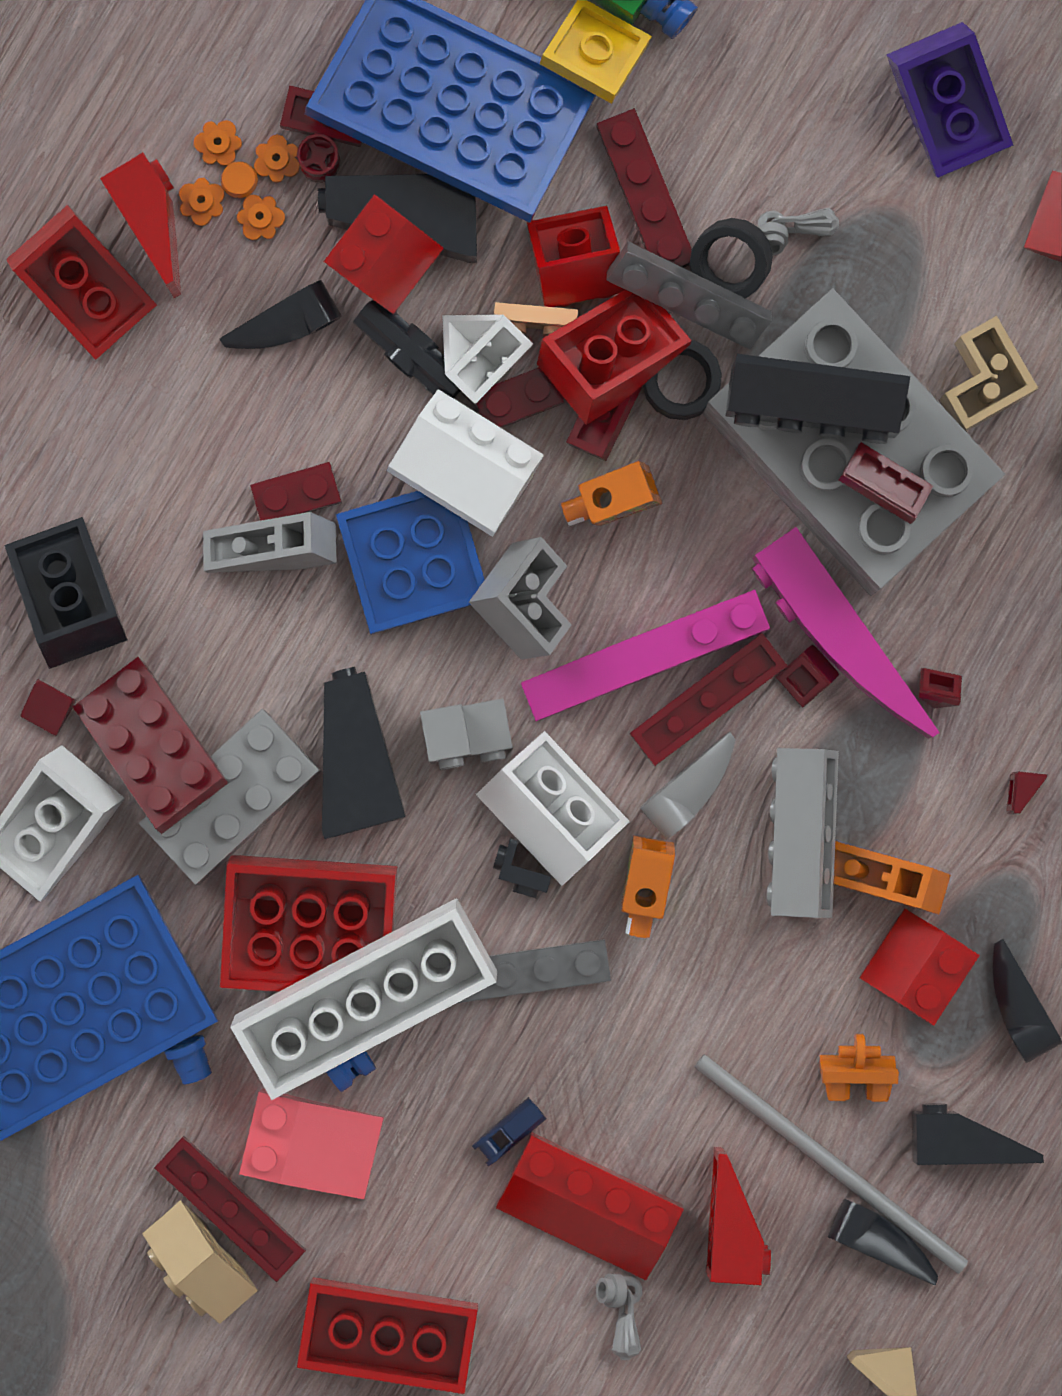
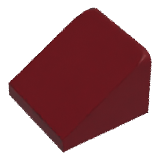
(807, 675)
(47, 707)
(1021, 789)

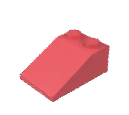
(311, 1145)

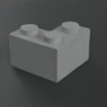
(516, 599)
(466, 732)

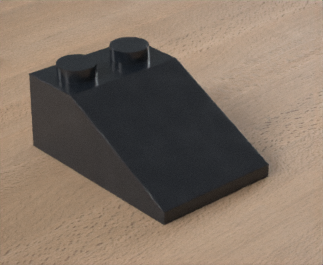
(65, 593)

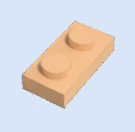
(536, 317)

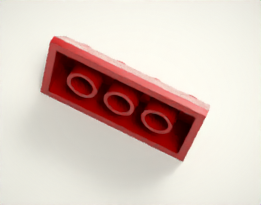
(590, 1206)

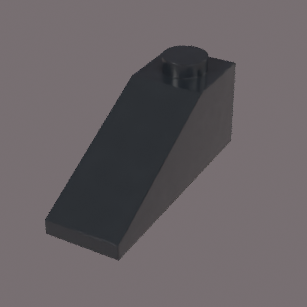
(953, 1139)

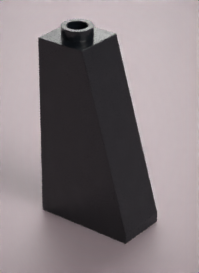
(425, 201)
(356, 762)

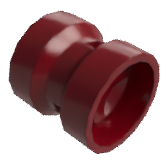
(316, 150)

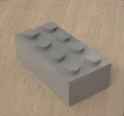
(263, 776)

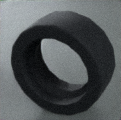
(745, 232)
(697, 407)

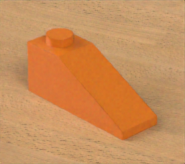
(890, 878)

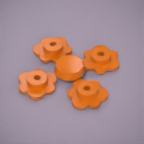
(239, 180)

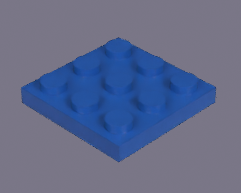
(409, 560)

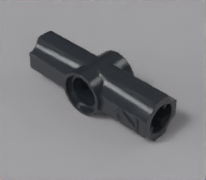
(406, 347)

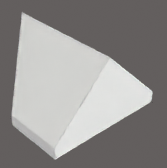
(480, 351)

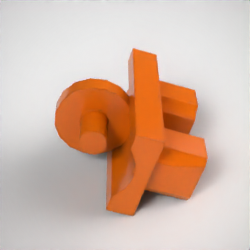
(858, 1066)

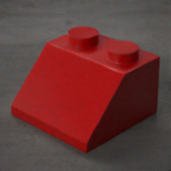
(383, 254)
(574, 256)
(919, 966)

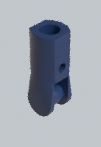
(514, 1126)

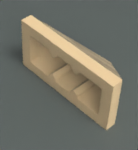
(887, 1368)

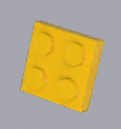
(595, 50)

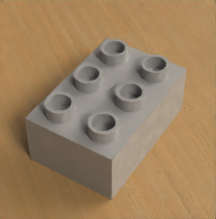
(807, 466)

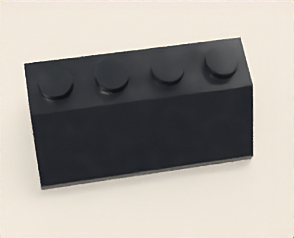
(816, 397)

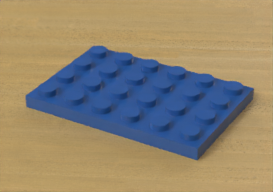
(452, 102)
(91, 1002)

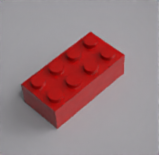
(387, 1335)

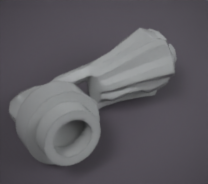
(819, 222)
(614, 1294)

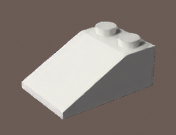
(53, 820)

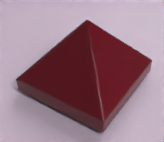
(939, 688)

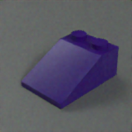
(950, 98)

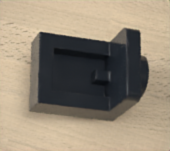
(524, 880)

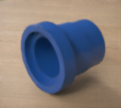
(190, 1059)

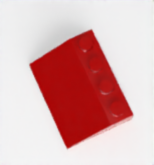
(299, 917)

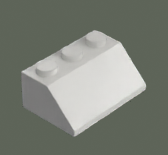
(465, 462)
(552, 808)

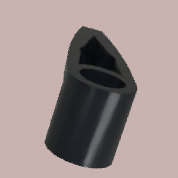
(286, 321)
(1020, 1007)
(881, 1240)

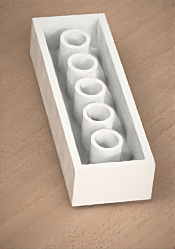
(364, 999)

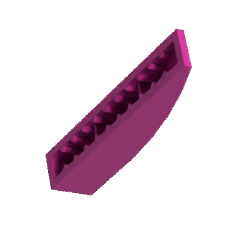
(832, 624)
(646, 655)

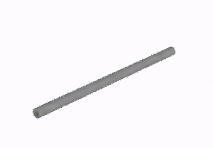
(831, 1164)

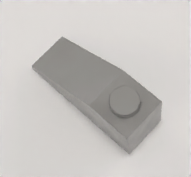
(271, 544)

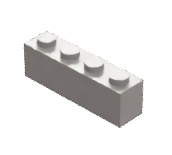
(803, 832)

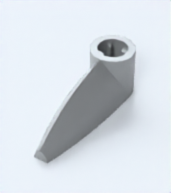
(690, 789)

